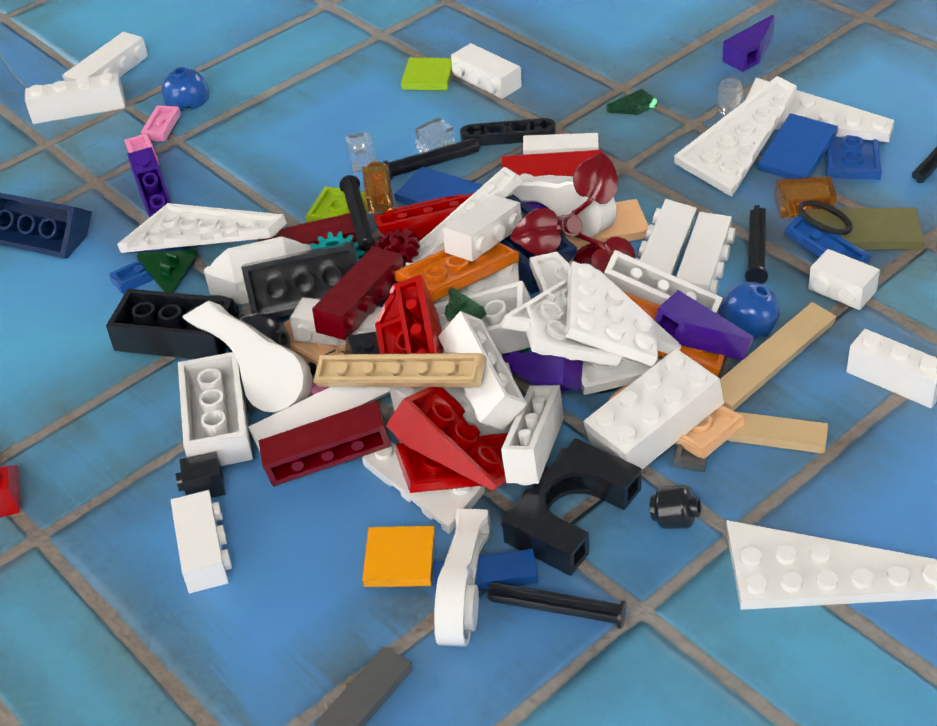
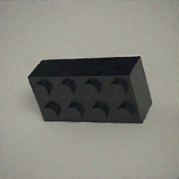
(281, 282)
(155, 326)

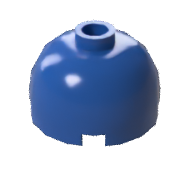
(184, 89)
(751, 308)

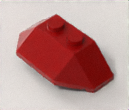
(419, 217)
(409, 320)

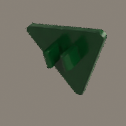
(167, 267)

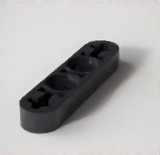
(507, 131)

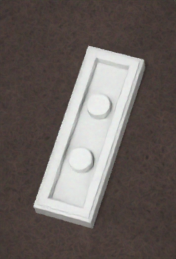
(559, 143)

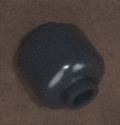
(675, 507)

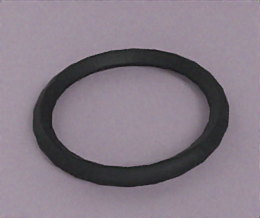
(829, 208)

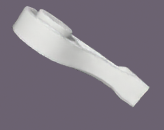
(560, 196)
(269, 372)
(456, 589)

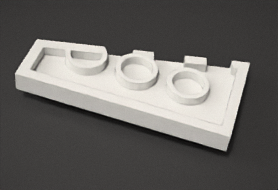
(434, 504)

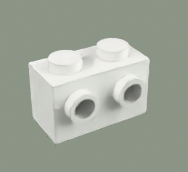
(843, 279)

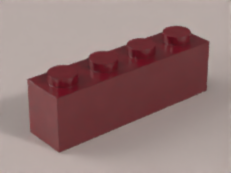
(309, 232)
(357, 293)
(324, 443)

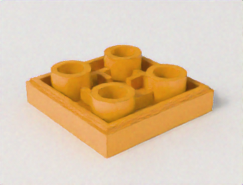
(399, 556)

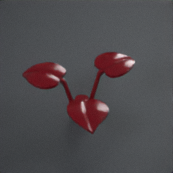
(541, 227)

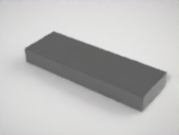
(367, 691)

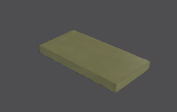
(877, 227)

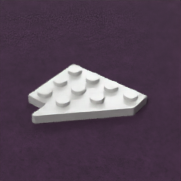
(610, 320)
(545, 328)

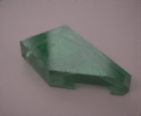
(633, 103)
(460, 302)

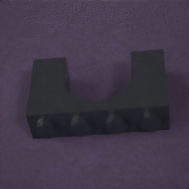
(575, 471)

